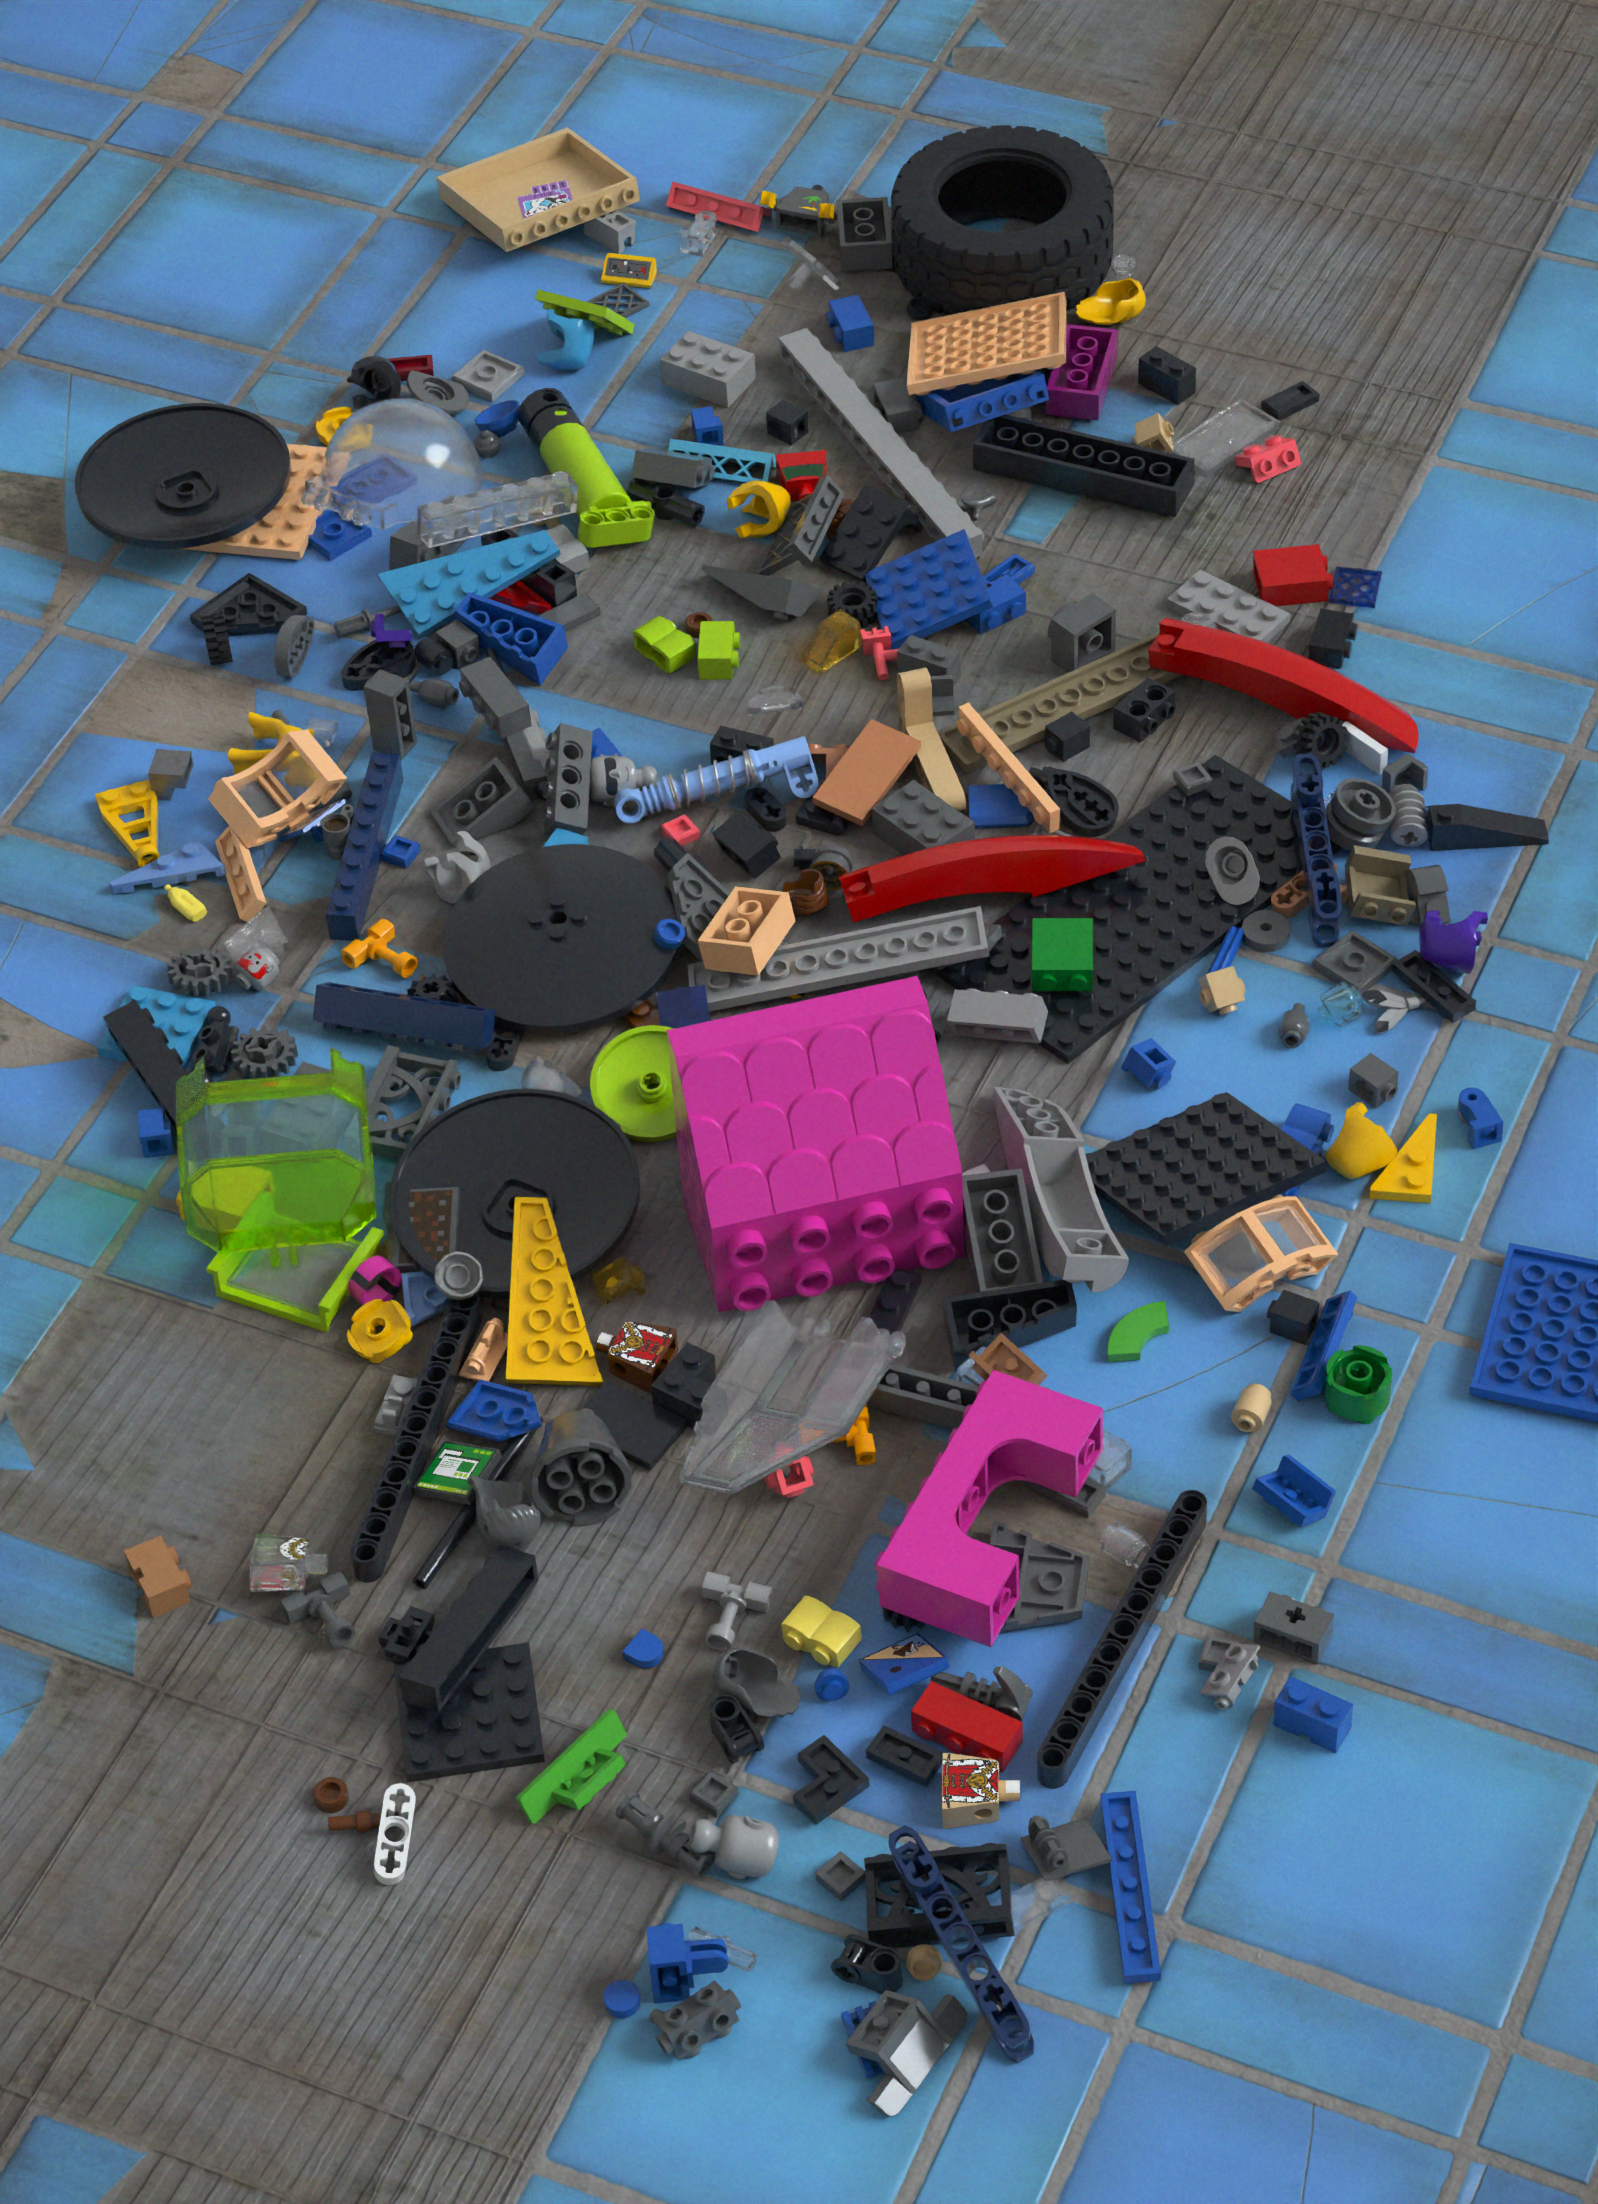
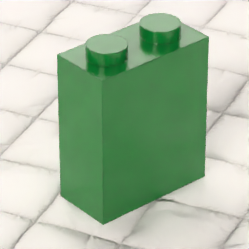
(1062, 954)

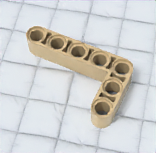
(916, 720)

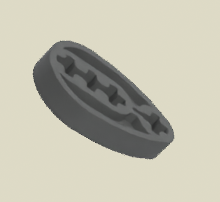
(293, 644)

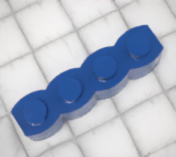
(1309, 1128)

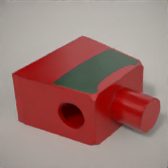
(800, 472)

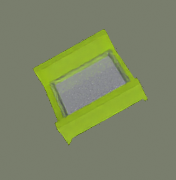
(300, 1292)

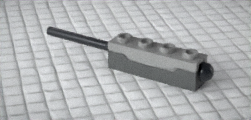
(527, 750)

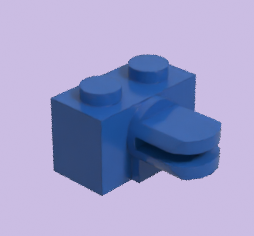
(676, 1961)

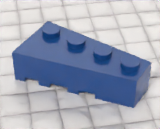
(520, 638)

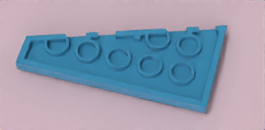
(434, 588)

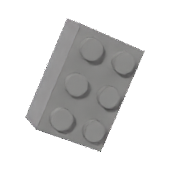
(707, 369)

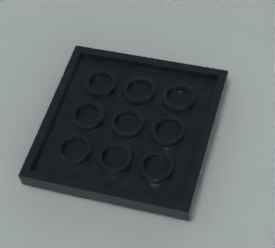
(482, 1726)

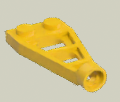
(127, 800)

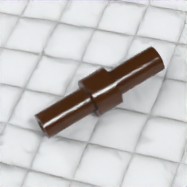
(362, 1821)

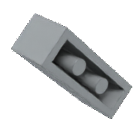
(997, 1015)

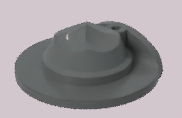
(440, 392)

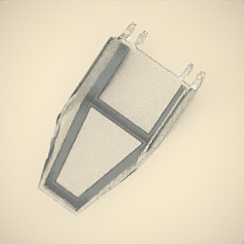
(784, 1397)

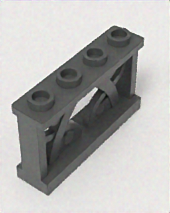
(393, 1072)

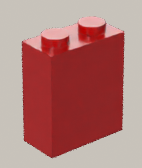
(1292, 575)

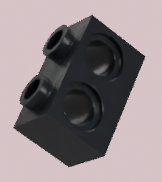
(1144, 709)

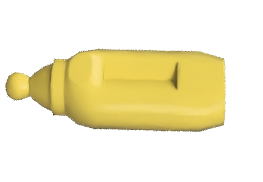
(186, 903)

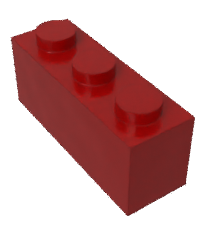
(966, 1725)

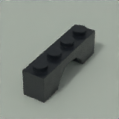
(552, 583)

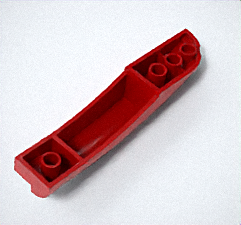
(1279, 679)
(983, 866)

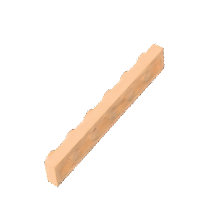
(1009, 768)

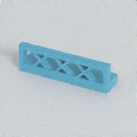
(725, 455)

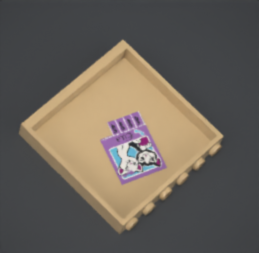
(538, 189)

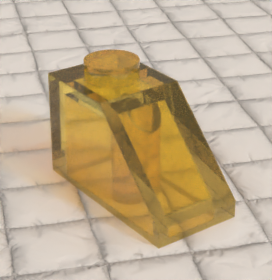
(832, 641)

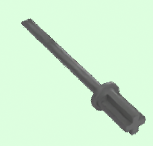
(361, 621)

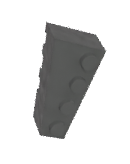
(409, 549)

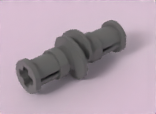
(664, 1834)

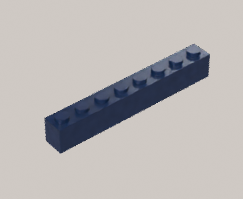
(363, 847)

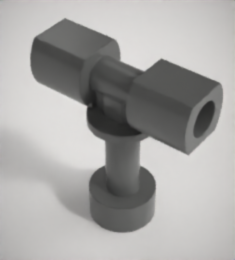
(320, 1605)

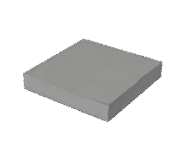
(488, 375)

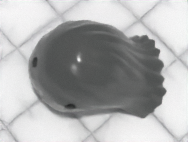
(503, 1513)

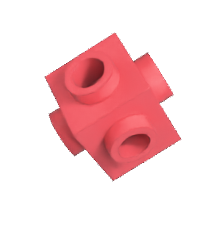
(795, 1482)

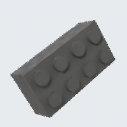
(999, 1231)

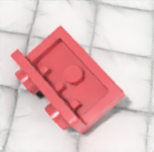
(1269, 458)

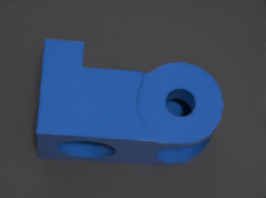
(1480, 1116)

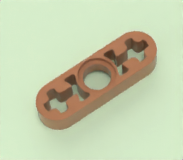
(1297, 900)

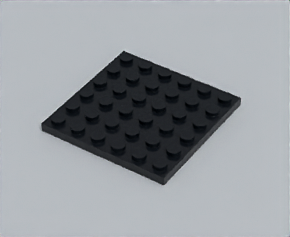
(1199, 1168)

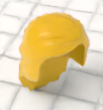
(1113, 303)

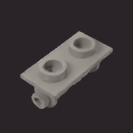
(1233, 1668)

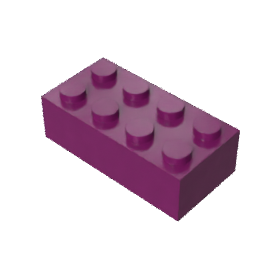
(1082, 383)

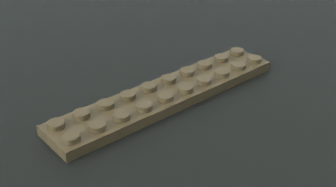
(1082, 691)

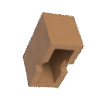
(156, 1572)

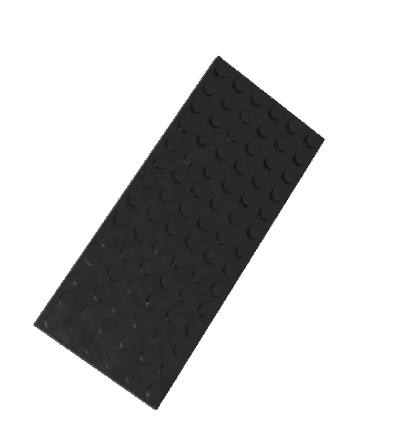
(1148, 916)

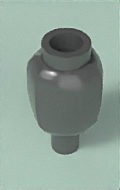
(436, 692)
(1294, 1026)

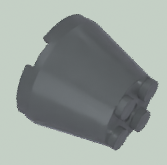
(579, 1470)

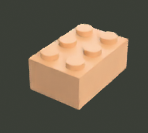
(746, 930)

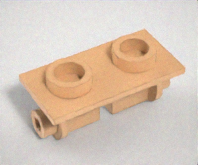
(486, 1352)

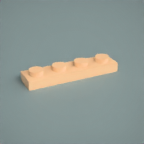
(240, 875)

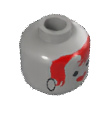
(257, 968)

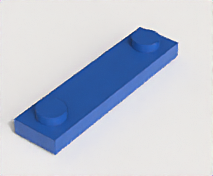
(1323, 1345)

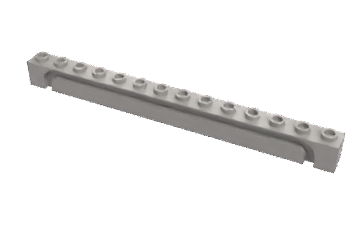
(875, 438)

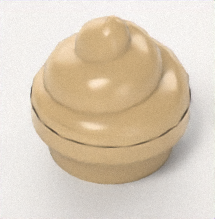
(924, 1962)

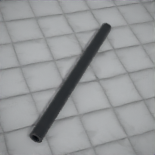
(468, 1514)

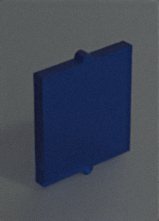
(683, 1006)

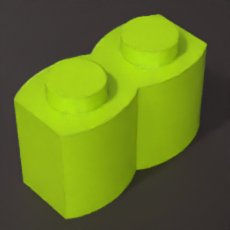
(664, 644)

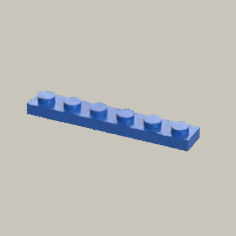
(1130, 1887)

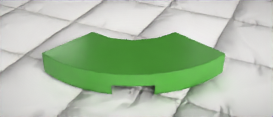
(1135, 1330)

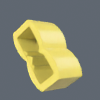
(821, 1631)

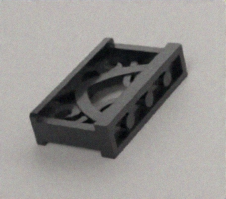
(956, 1867)

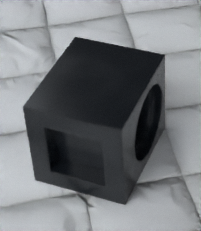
(787, 422)

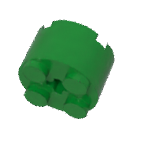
(1358, 1384)

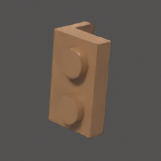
(1007, 1359)

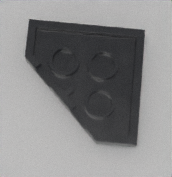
(250, 606)

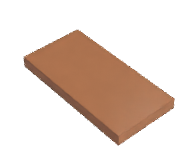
(866, 772)

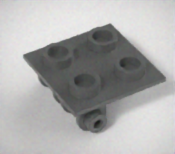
(1063, 1848)

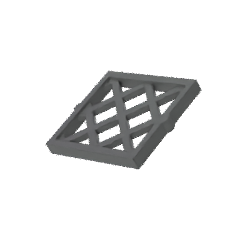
(611, 294)

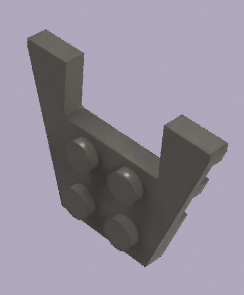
(1050, 1579)

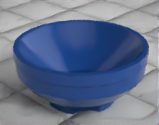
(499, 418)

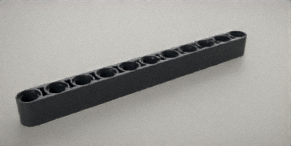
(415, 1439)
(1121, 1639)

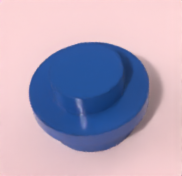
(831, 1685)

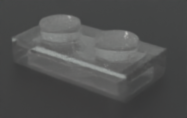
(1036, 1902)

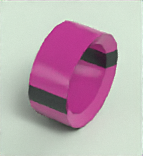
(366, 1272)

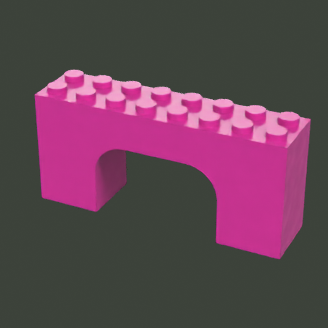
(1004, 1437)

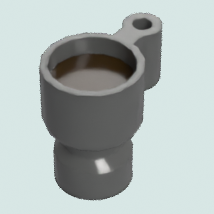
(336, 830)

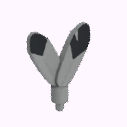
(1396, 1006)

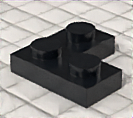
(835, 1780)

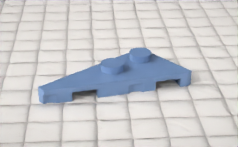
(171, 869)
(422, 1297)

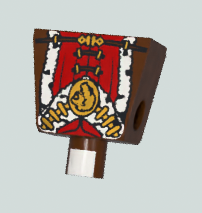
(639, 1352)

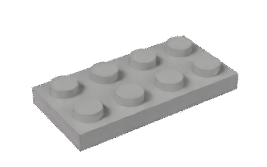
(1228, 607)

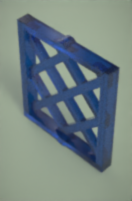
(1354, 601)

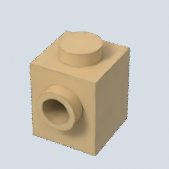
(1154, 433)
(1221, 990)

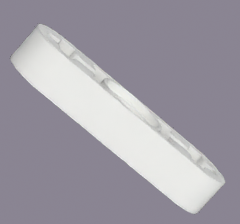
(388, 1809)

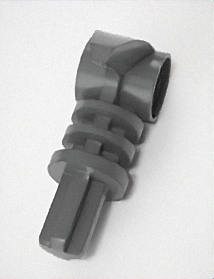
(1009, 1699)

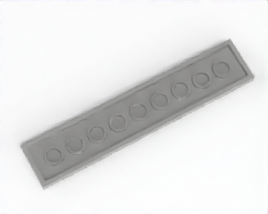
(850, 958)

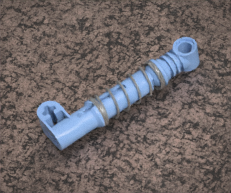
(723, 776)

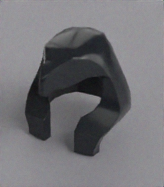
(377, 377)

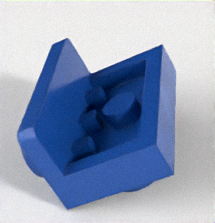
(1296, 1492)

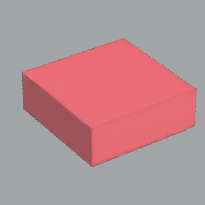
(681, 830)

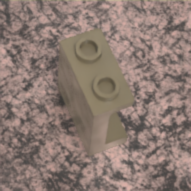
(1378, 885)

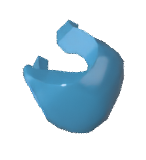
(577, 339)

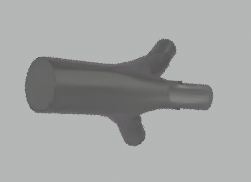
(978, 504)

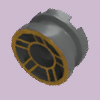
(832, 862)

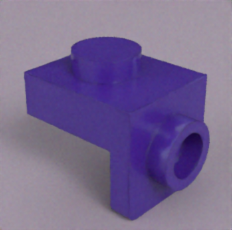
(395, 638)

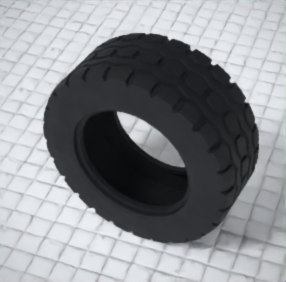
(996, 176)

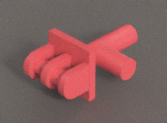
(879, 645)

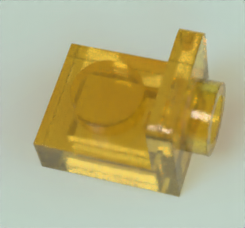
(618, 1279)

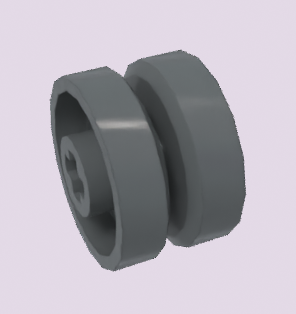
(1359, 814)

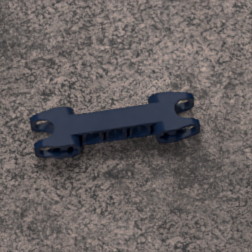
(1315, 850)
(985, 1992)

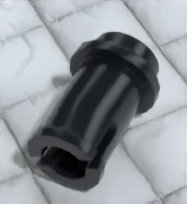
(803, 857)

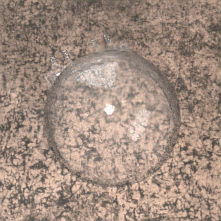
(392, 461)

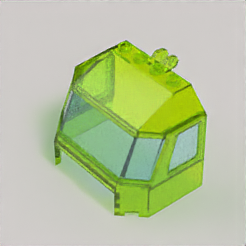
(276, 1159)

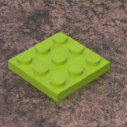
(578, 309)

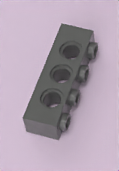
(567, 779)

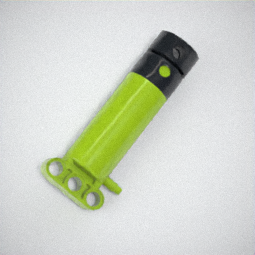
(564, 445)

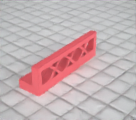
(726, 208)

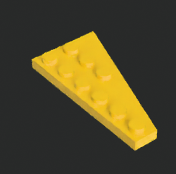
(545, 1319)

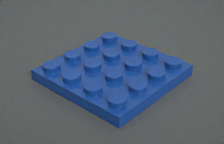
(929, 589)

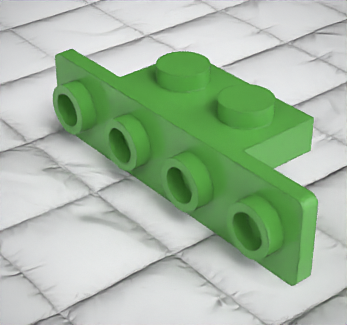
(578, 1771)

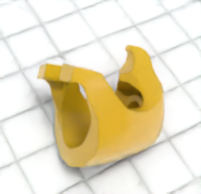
(769, 502)
(1360, 1145)

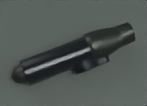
(233, 1037)

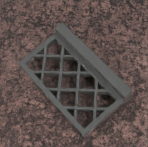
(803, 528)

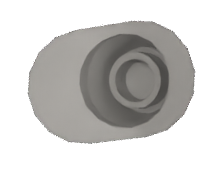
(1232, 870)

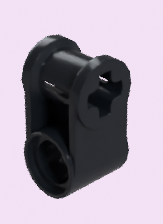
(736, 1733)
(863, 1962)

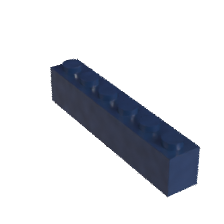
(403, 1015)

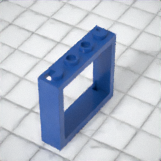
(984, 400)

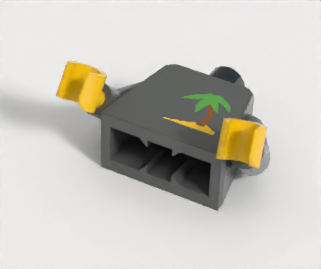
(802, 210)

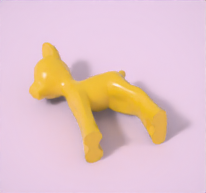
(263, 729)

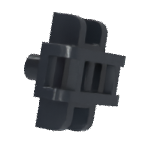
(407, 1631)

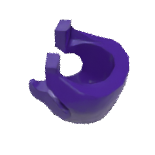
(1451, 944)

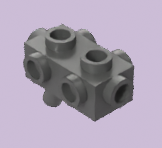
(696, 2021)

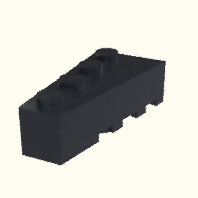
(1018, 1312)

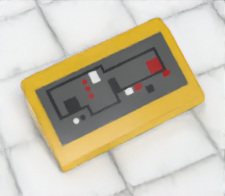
(629, 269)

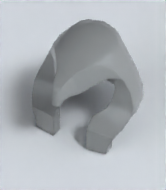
(470, 863)

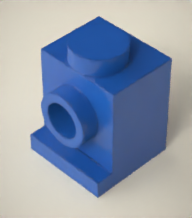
(706, 426)
(1149, 1063)
(155, 1133)

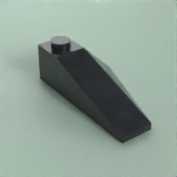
(1475, 828)

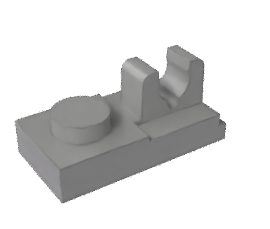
(394, 1405)

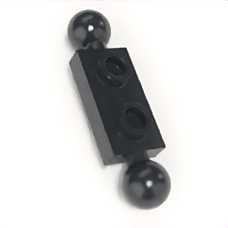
(213, 1042)

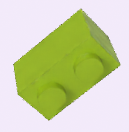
(717, 650)

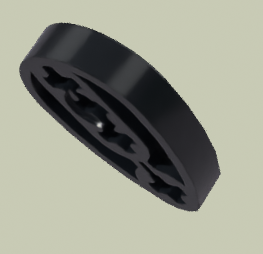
(377, 656)
(1074, 814)

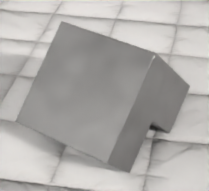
(169, 771)

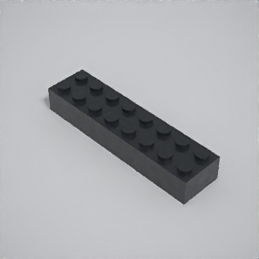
(1084, 464)

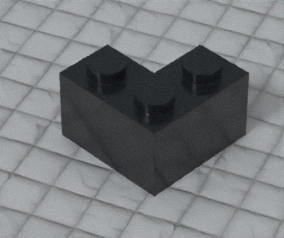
(685, 1383)

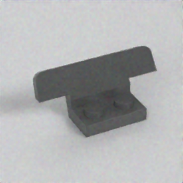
(905, 2044)

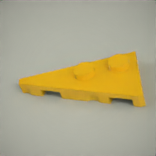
(1411, 1171)

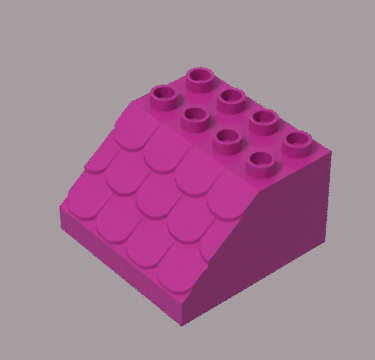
(816, 1144)

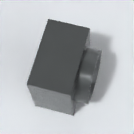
(1082, 632)

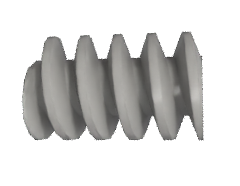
(1409, 823)

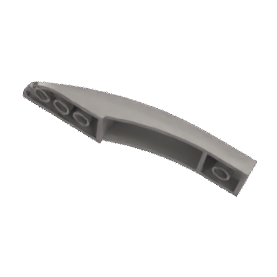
(1059, 1189)

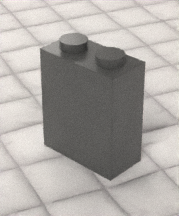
(673, 467)

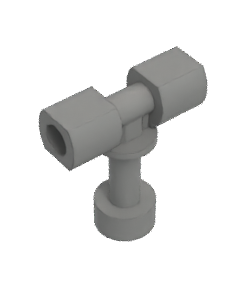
(734, 1601)

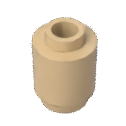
(1251, 1408)

